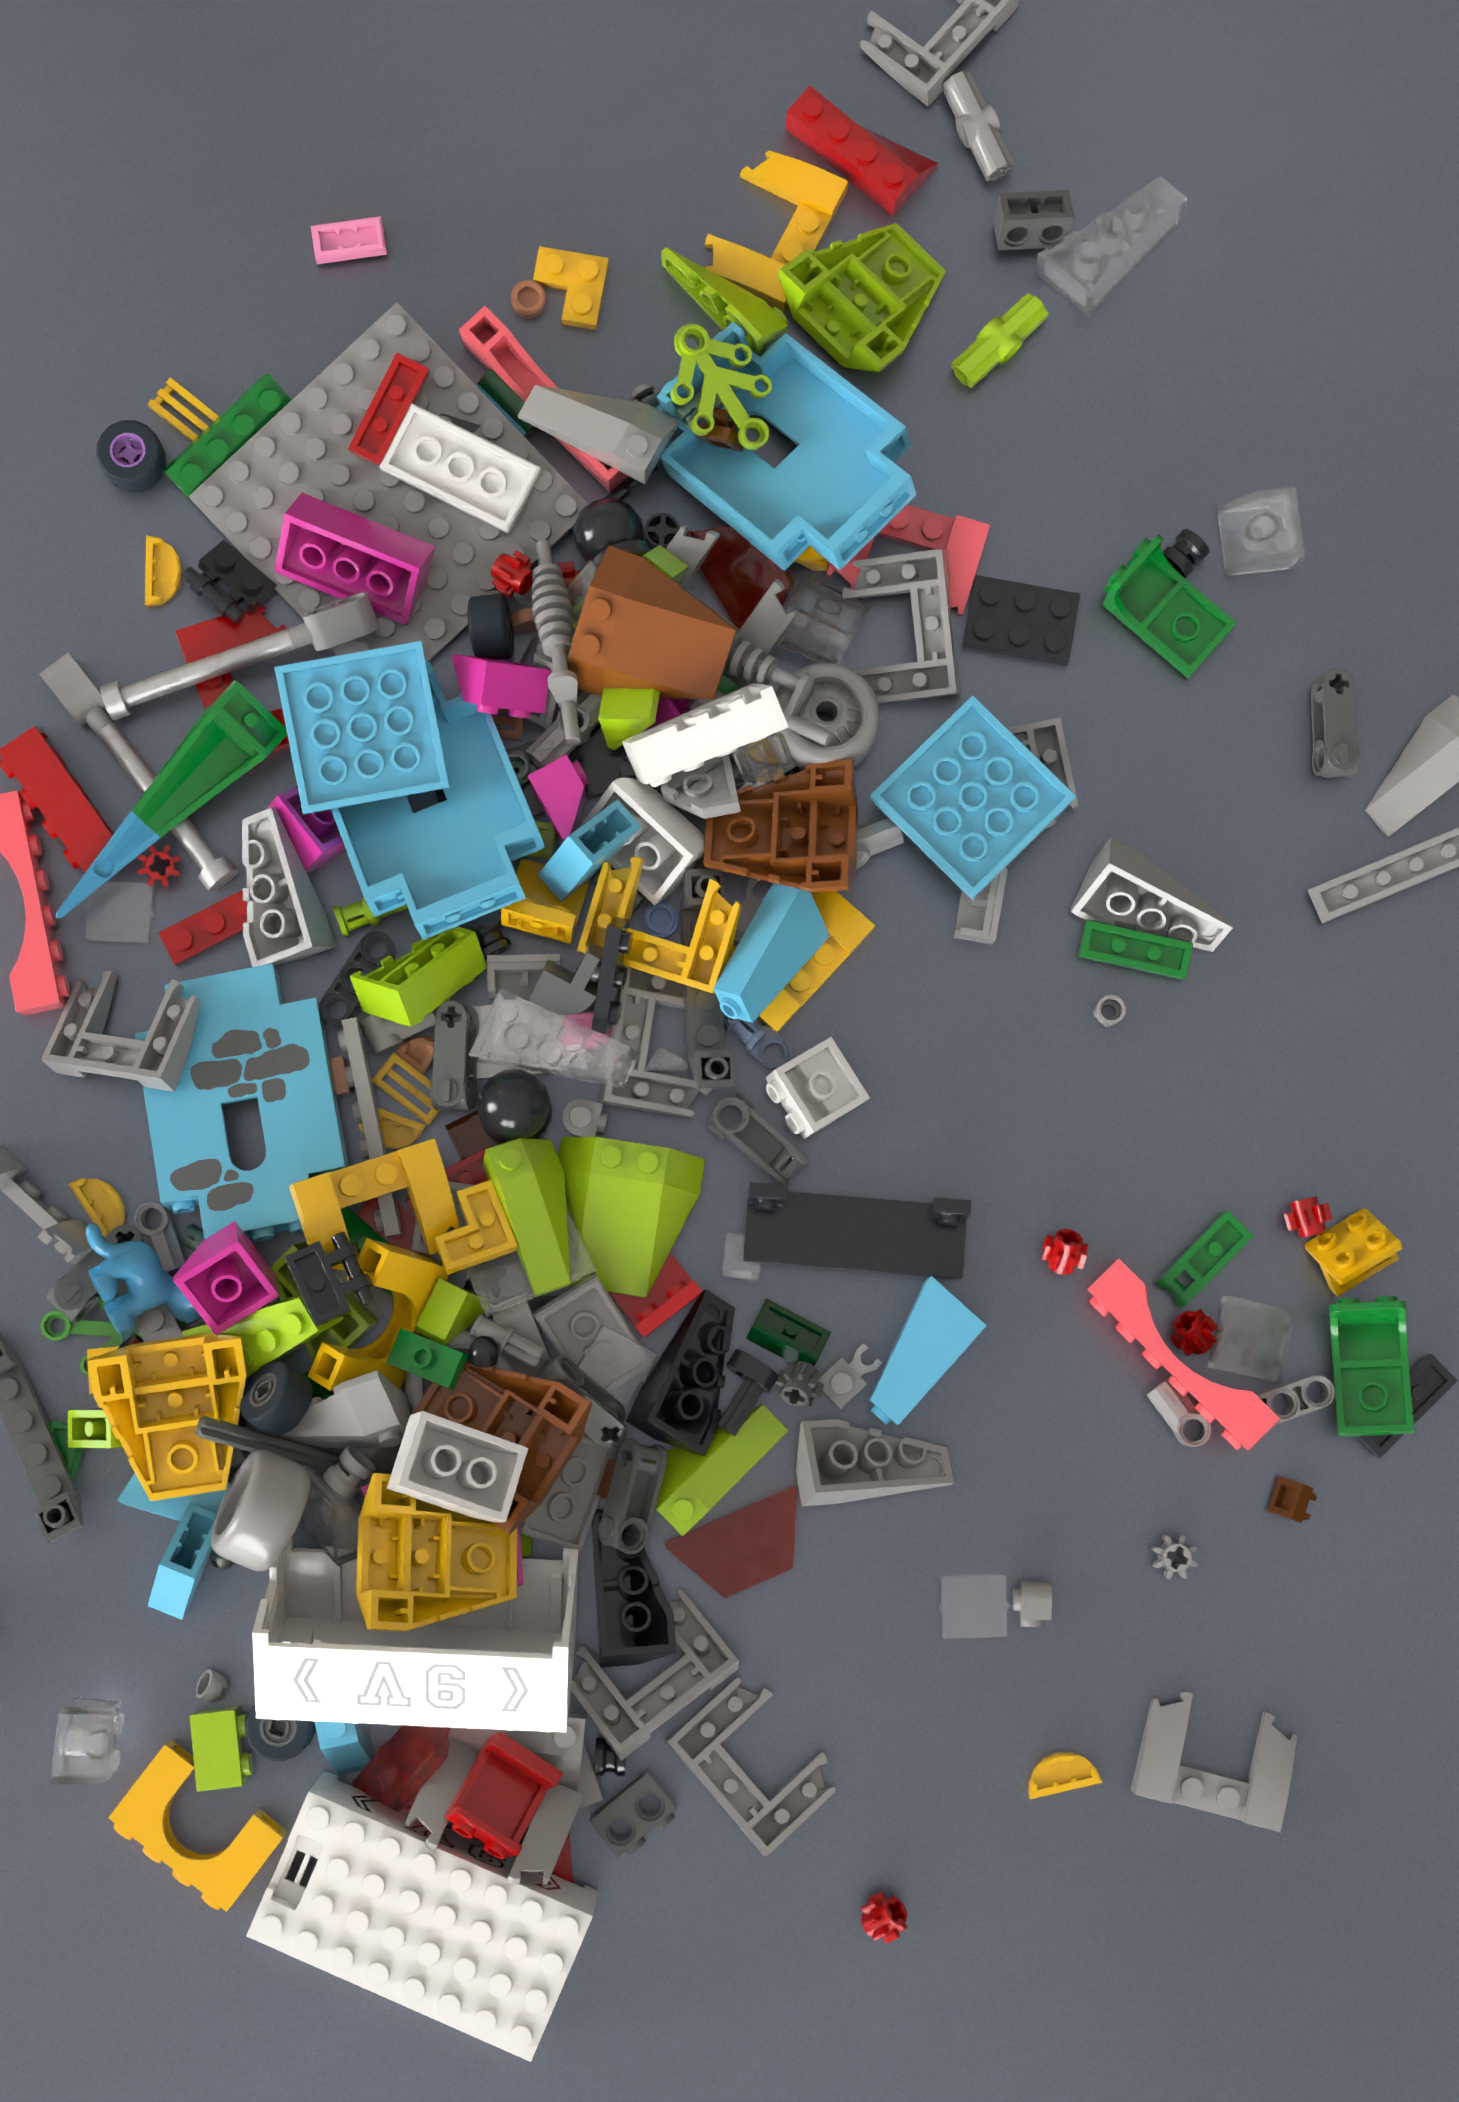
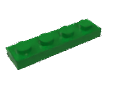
(227, 434)

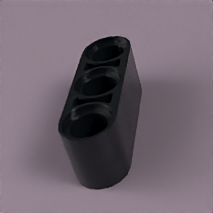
(358, 961)

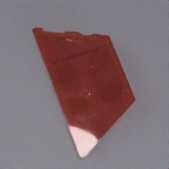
(740, 573)
(742, 1545)
(404, 1764)

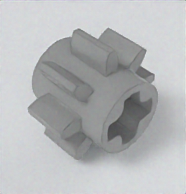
(1179, 1567)

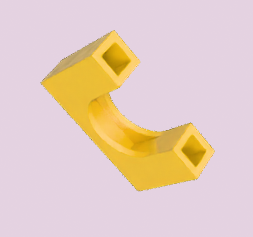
(411, 1281)
(146, 1818)

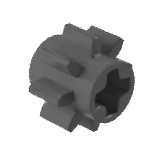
(799, 1384)

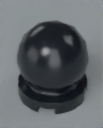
(606, 524)
(514, 1106)

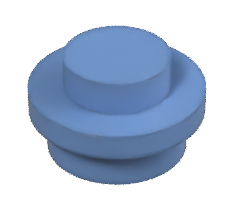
(660, 920)

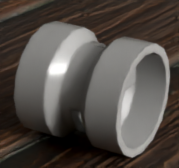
(349, 1472)

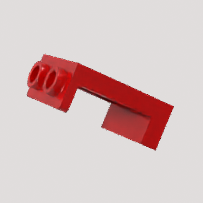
(501, 1795)

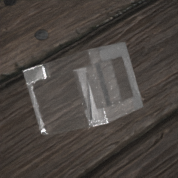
(764, 759)
(733, 1261)

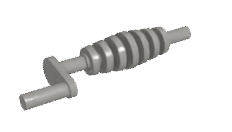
(554, 623)
(753, 664)

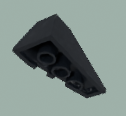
(684, 1387)
(630, 1605)

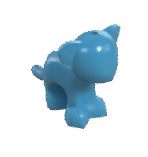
(145, 1279)

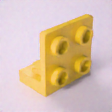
(541, 909)

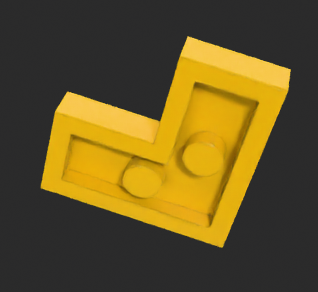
(580, 276)
(486, 1233)

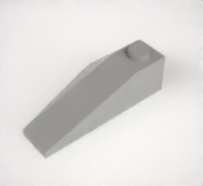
(609, 429)
(1422, 771)
(282, 905)
(360, 1414)
(855, 1464)

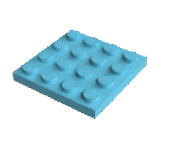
(362, 727)
(972, 797)

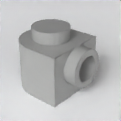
(585, 1118)
(1033, 1602)

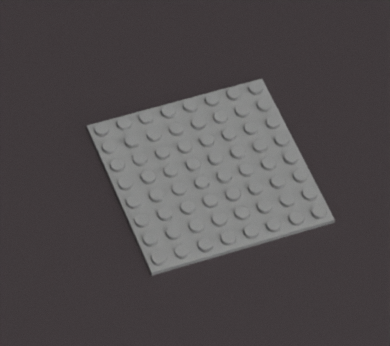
(309, 454)

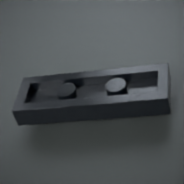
(612, 975)
(1428, 1384)

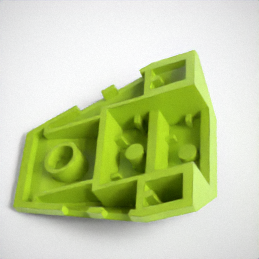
(862, 295)
(628, 1206)

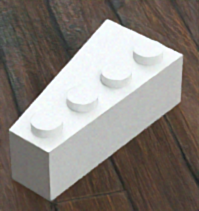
(705, 733)

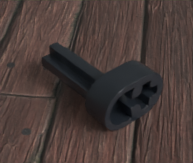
(757, 1379)

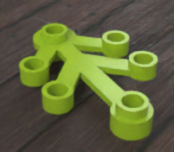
(718, 381)

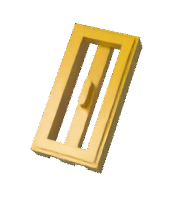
(164, 395)
(386, 1069)

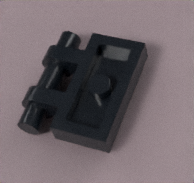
(233, 574)
(318, 1283)

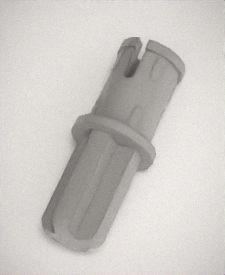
(508, 1341)

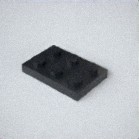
(1021, 620)

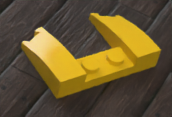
(818, 200)
(846, 931)
(693, 965)
(413, 1168)

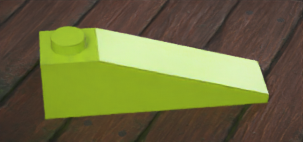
(727, 302)
(534, 1201)
(698, 1482)

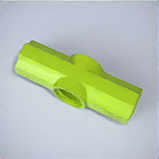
(999, 340)

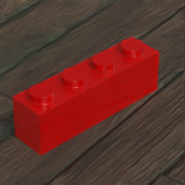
(866, 159)
(57, 796)

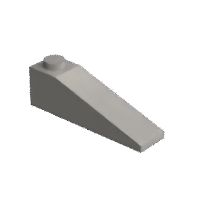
(1138, 895)
(556, 1748)

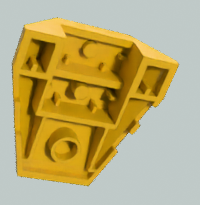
(155, 1401)
(427, 1561)

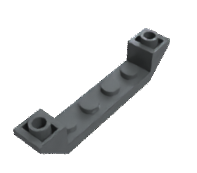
(704, 1020)
(38, 1450)

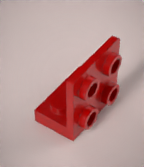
(667, 1297)

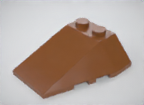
(647, 633)
(792, 830)
(520, 1410)

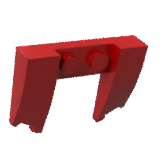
(220, 635)

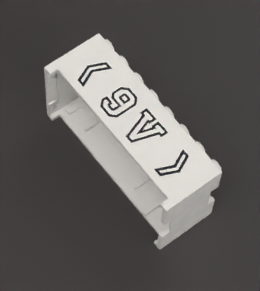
(472, 1671)
(424, 1923)

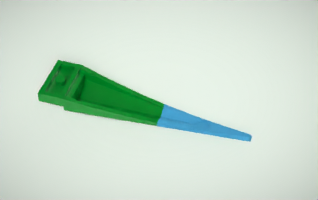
(215, 752)

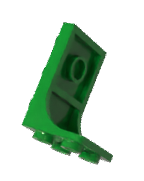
(1166, 608)
(1371, 1367)

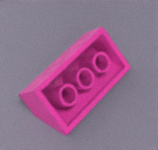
(353, 556)

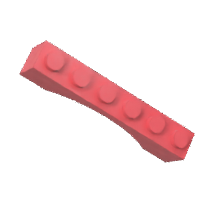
(500, 351)
(37, 974)
(1238, 1411)

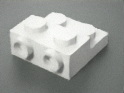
(815, 1088)

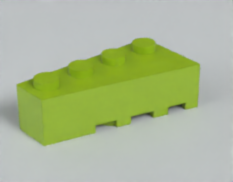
(271, 1331)

